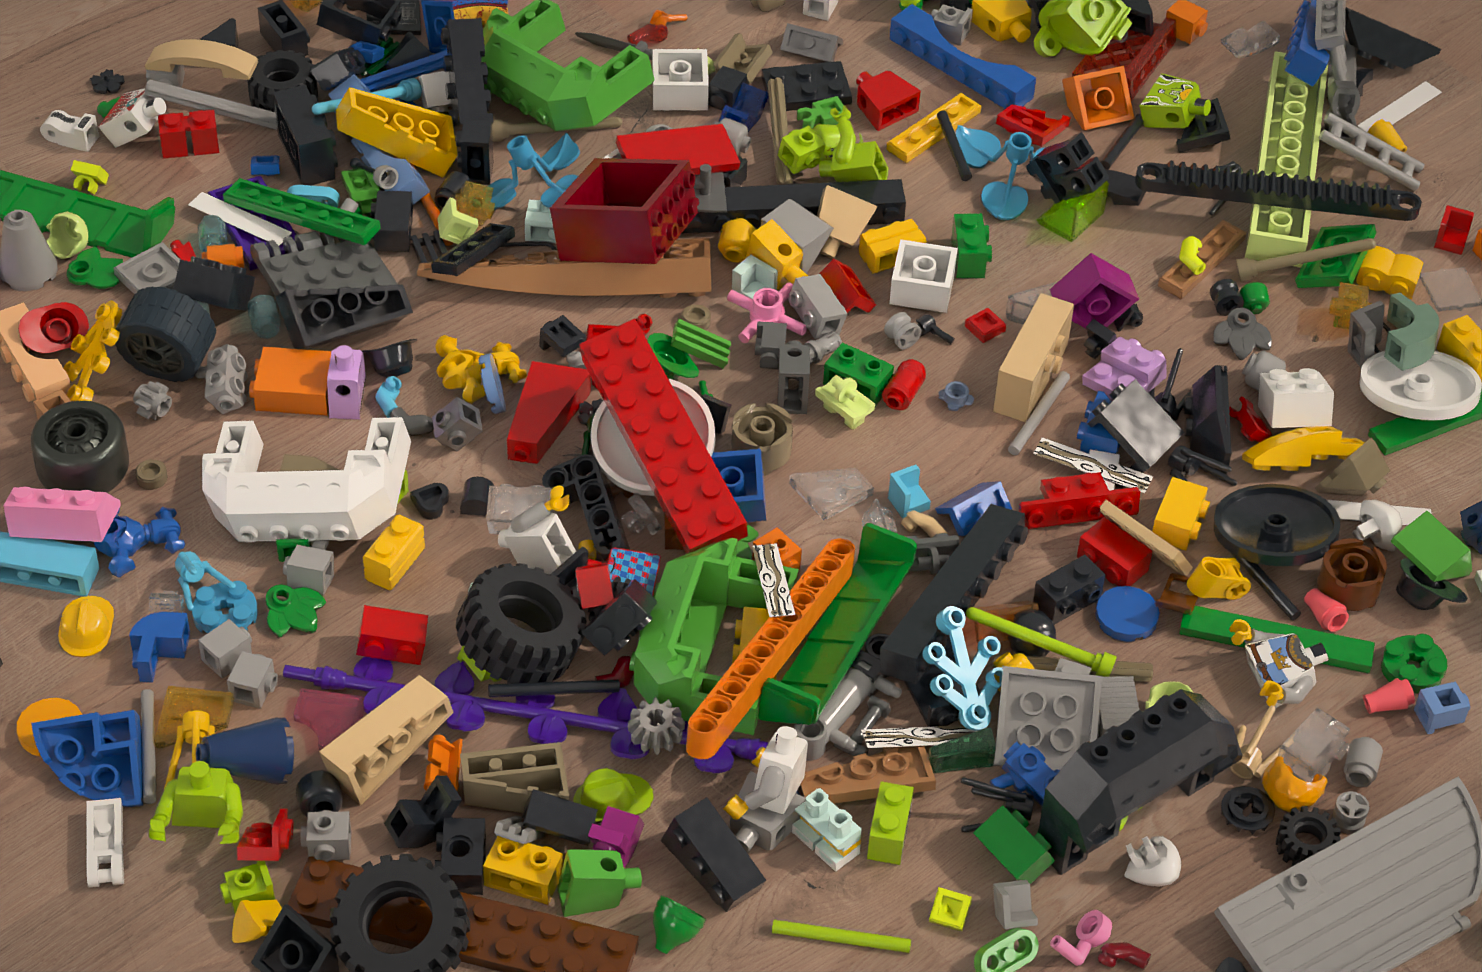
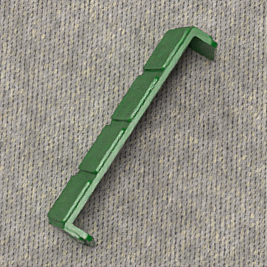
(109, 223)
(842, 630)

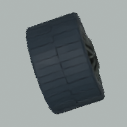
(165, 334)

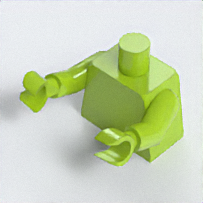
(850, 159)
(200, 799)

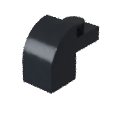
(417, 821)

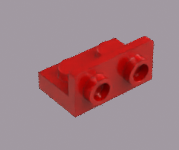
(266, 841)

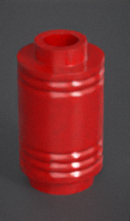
(904, 384)

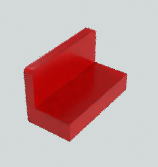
(847, 286)

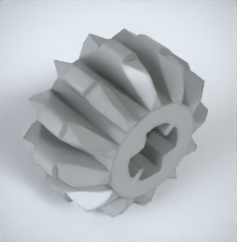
(656, 726)

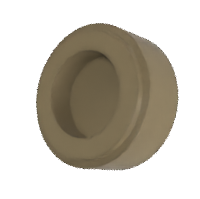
(697, 315)
(151, 474)

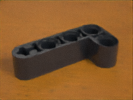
(586, 489)

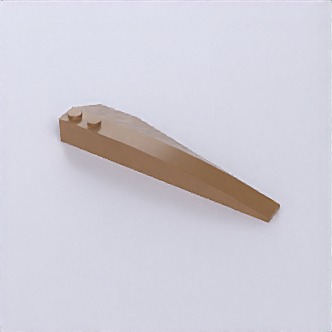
(680, 270)

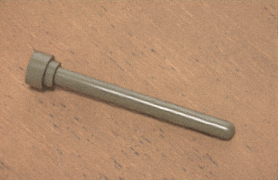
(502, 129)
(1250, 268)

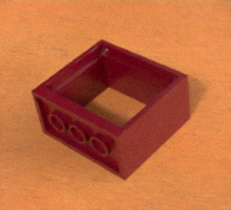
(624, 210)

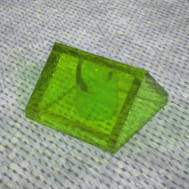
(1075, 215)

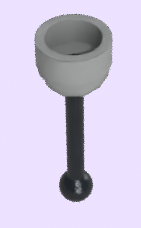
(382, 178)

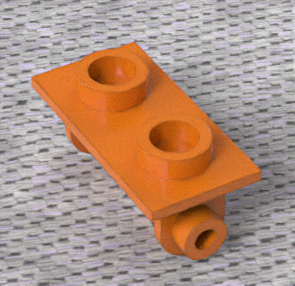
(446, 760)

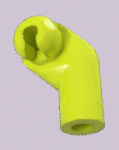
(1188, 254)

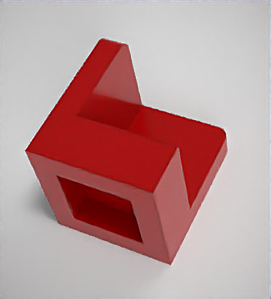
(1454, 230)
(594, 585)

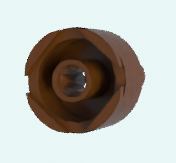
(1352, 574)

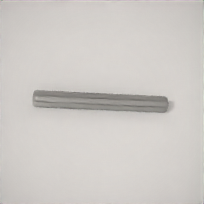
(208, 102)

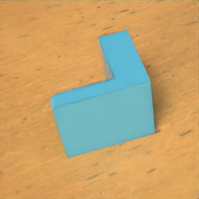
(906, 493)

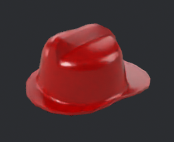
(52, 327)

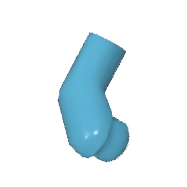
(387, 394)

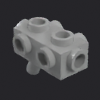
(224, 378)

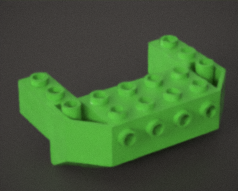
(543, 89)
(686, 623)

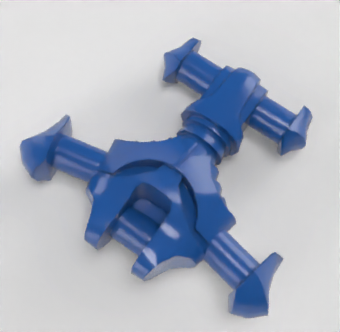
(128, 536)

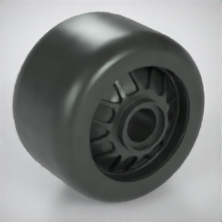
(80, 447)

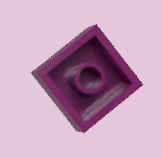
(1096, 291)

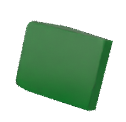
(286, 547)

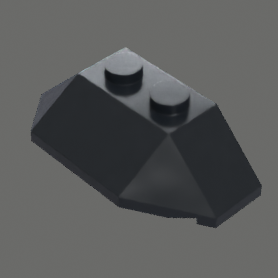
(1385, 42)
(1209, 416)

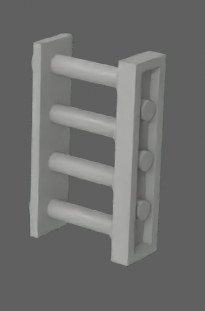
(1331, 37)

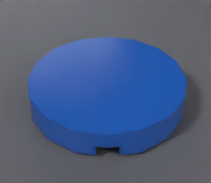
(1127, 613)

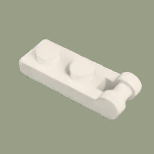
(105, 841)

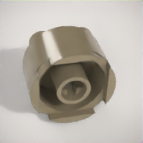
(764, 429)

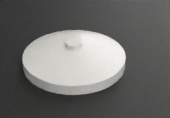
(1432, 391)
(615, 455)

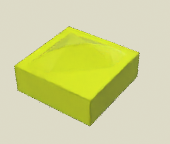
(950, 909)

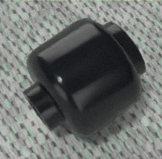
(318, 792)

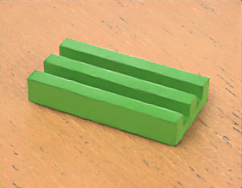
(700, 343)

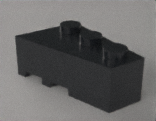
(713, 855)

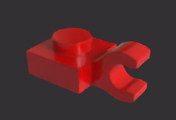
(1252, 425)

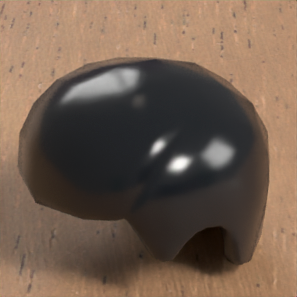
(1036, 621)

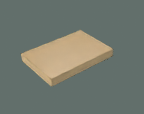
(1160, 548)

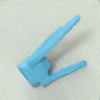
(192, 570)

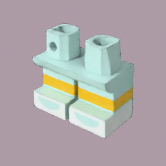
(827, 830)

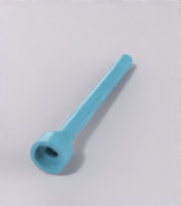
(407, 90)

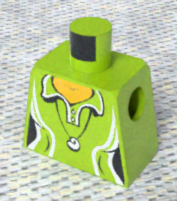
(1173, 103)

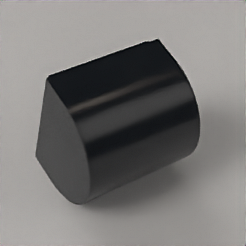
(475, 496)

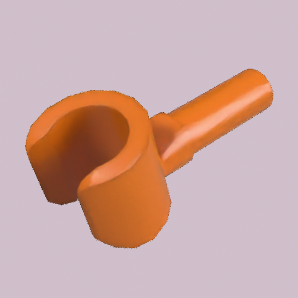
(661, 17)

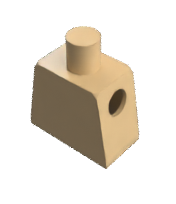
(846, 215)

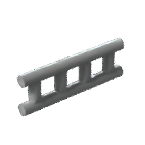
(1385, 151)

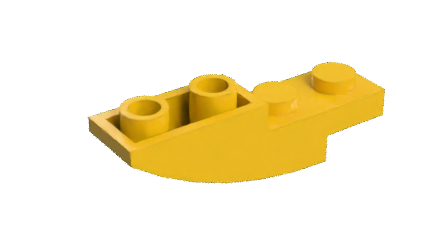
(1298, 446)

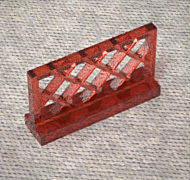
(1143, 60)

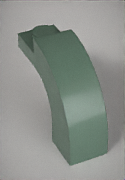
(1416, 332)

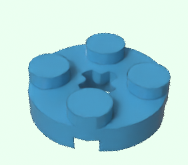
(219, 596)

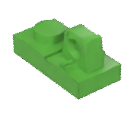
(360, 187)

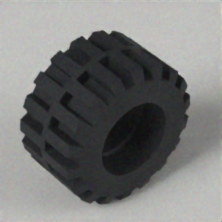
(279, 72)

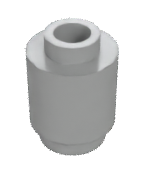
(1362, 761)

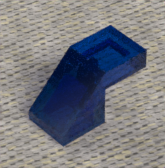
(747, 107)

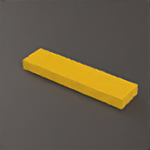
(928, 130)

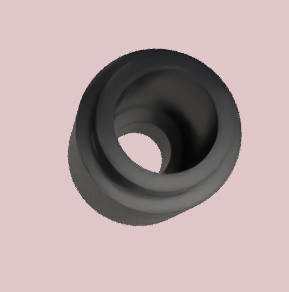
(450, 187)

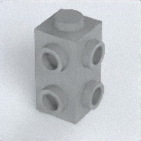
(817, 305)

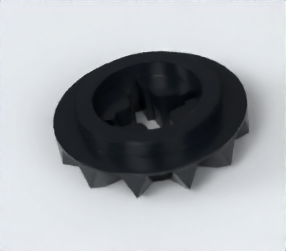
(1238, 799)

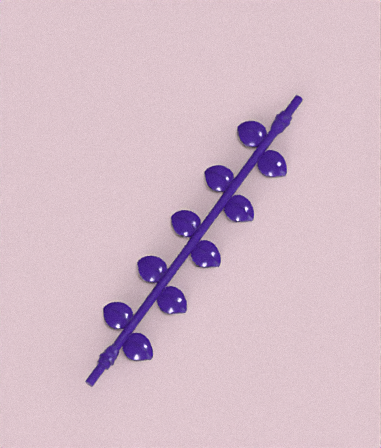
(546, 723)

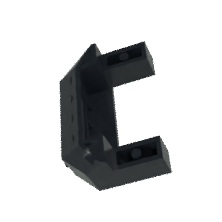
(1105, 780)

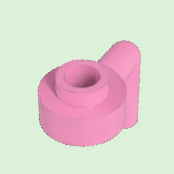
(1092, 931)

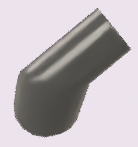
(414, 424)

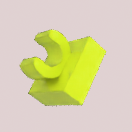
(88, 173)

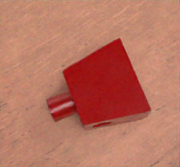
(886, 98)

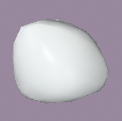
(1379, 523)
(1154, 863)

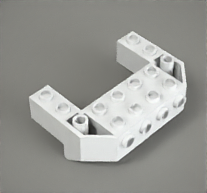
(305, 503)

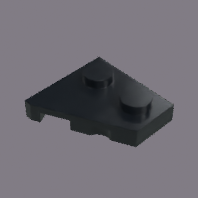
(1205, 129)

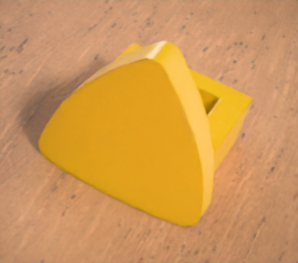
(254, 919)

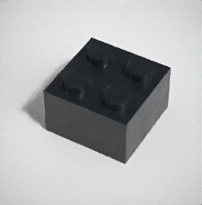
(214, 283)

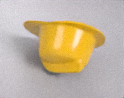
(86, 626)

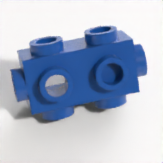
(1025, 771)

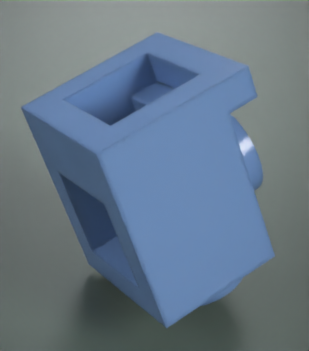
(1441, 706)

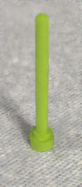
(1099, 663)

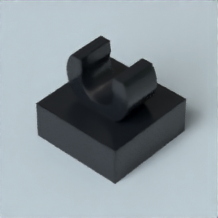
(1098, 338)

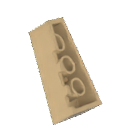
(385, 738)

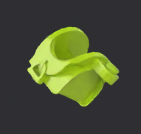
(1080, 26)

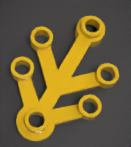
(93, 351)

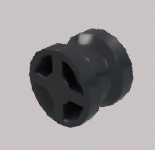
(1226, 296)

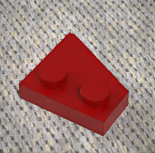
(1031, 122)

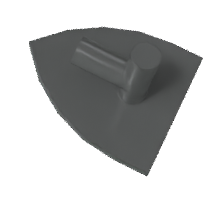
(710, 190)

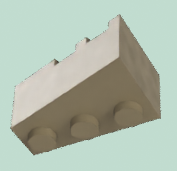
(508, 775)

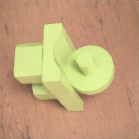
(843, 398)

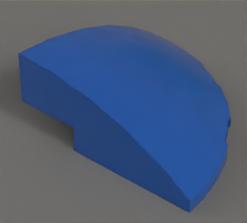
(95, 754)

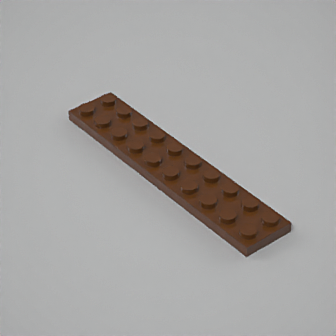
(499, 935)

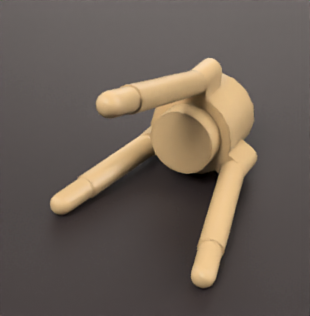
(1251, 761)

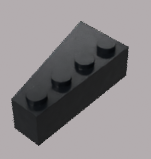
(466, 71)
(328, 315)

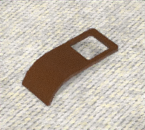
(1174, 600)

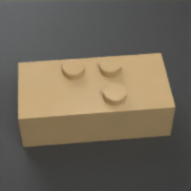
(1033, 357)

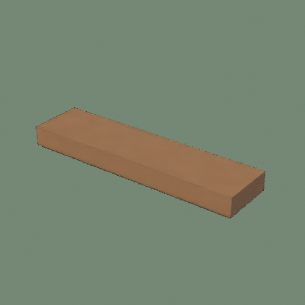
(1215, 248)

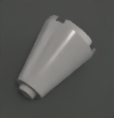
(24, 253)

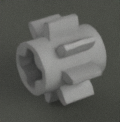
(152, 400)

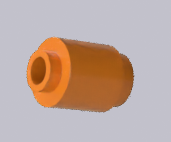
(225, 254)

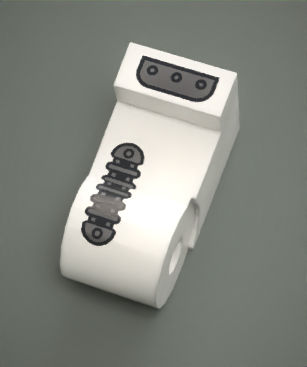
(71, 130)

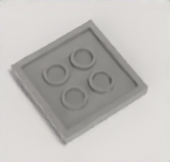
(1047, 712)

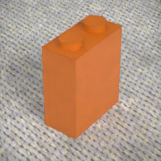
(291, 381)

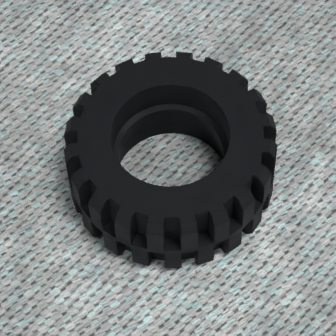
(533, 599)
(391, 881)

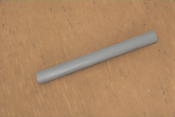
(1038, 413)
(148, 746)

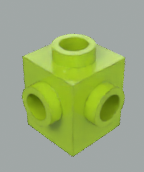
(801, 149)

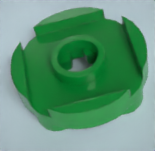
(1418, 649)

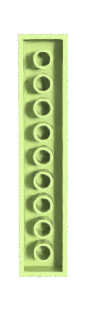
(1290, 147)

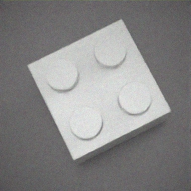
(680, 79)
(923, 276)
(1295, 398)

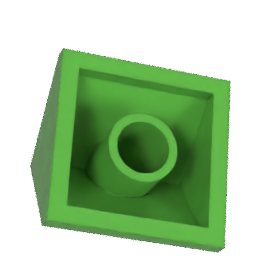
(1434, 549)

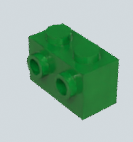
(970, 238)
(868, 371)
(1014, 846)

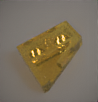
(181, 700)

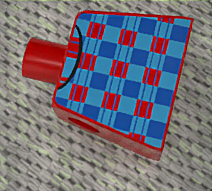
(632, 565)

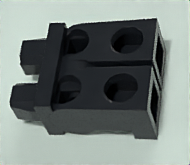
(1066, 171)

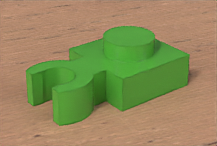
(820, 112)

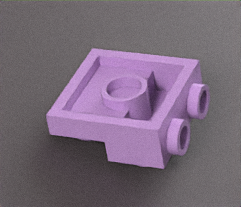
(1123, 363)

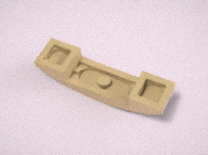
(203, 53)

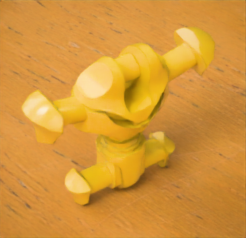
(463, 371)

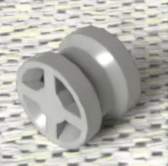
(902, 330)
(1356, 806)

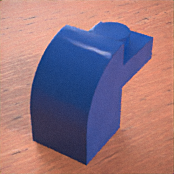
(158, 636)

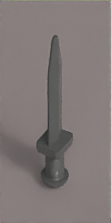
(614, 43)

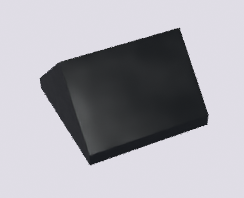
(295, 947)

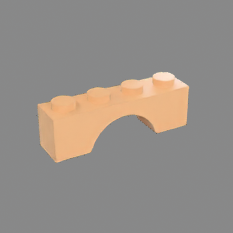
(38, 375)

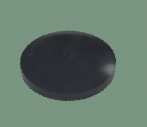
(1276, 524)

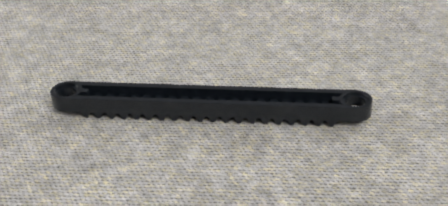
(1278, 191)

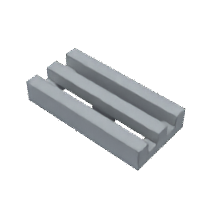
(513, 829)

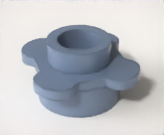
(956, 395)

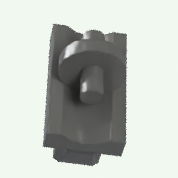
(933, 552)

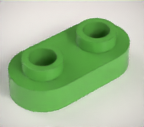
(1004, 955)

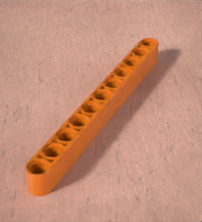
(768, 650)

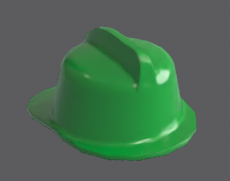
(672, 360)

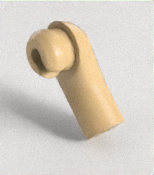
(924, 521)

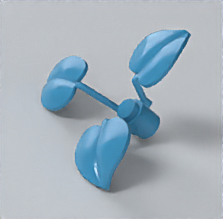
(979, 147)
(525, 157)

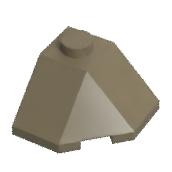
(1357, 473)

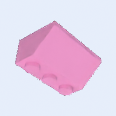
(60, 514)

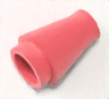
(1327, 611)
(1392, 696)

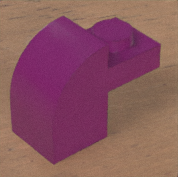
(618, 833)

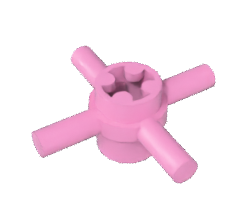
(766, 307)

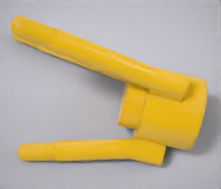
(195, 727)

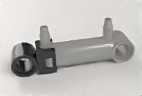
(860, 681)

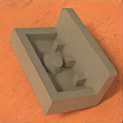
(743, 58)

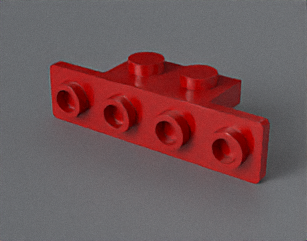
(1076, 500)

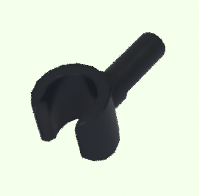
(928, 324)

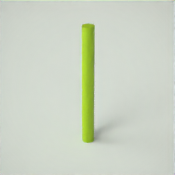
(841, 936)

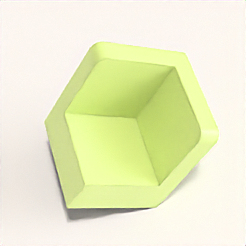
(455, 225)

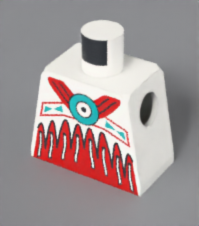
(137, 111)

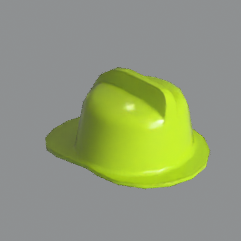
(616, 790)

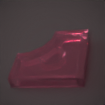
(328, 713)

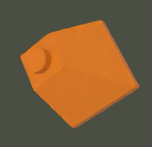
(1099, 98)

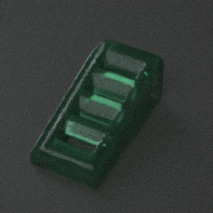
(964, 753)

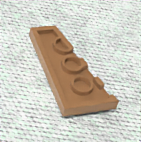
(864, 773)

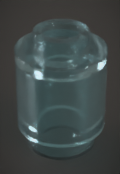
(211, 232)
(264, 316)

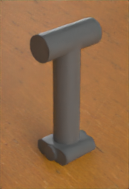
(876, 708)

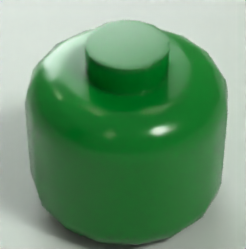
(1255, 297)

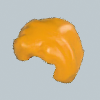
(1288, 790)

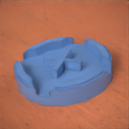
(492, 384)

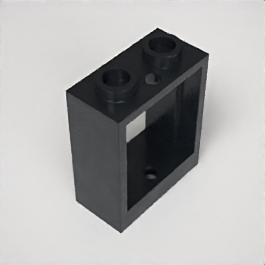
(356, 28)

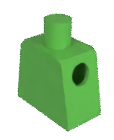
(594, 881)

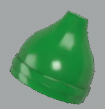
(674, 924)

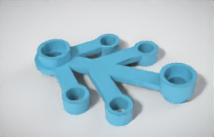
(964, 672)

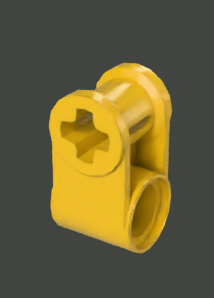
(1218, 579)

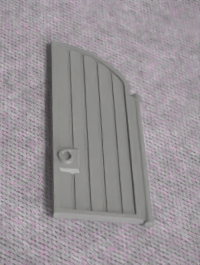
(1368, 895)

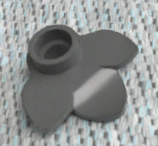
(1242, 336)

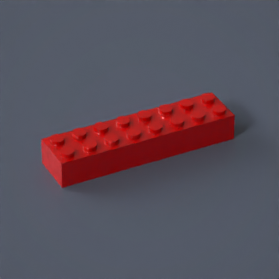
(662, 438)

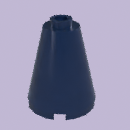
(251, 751)

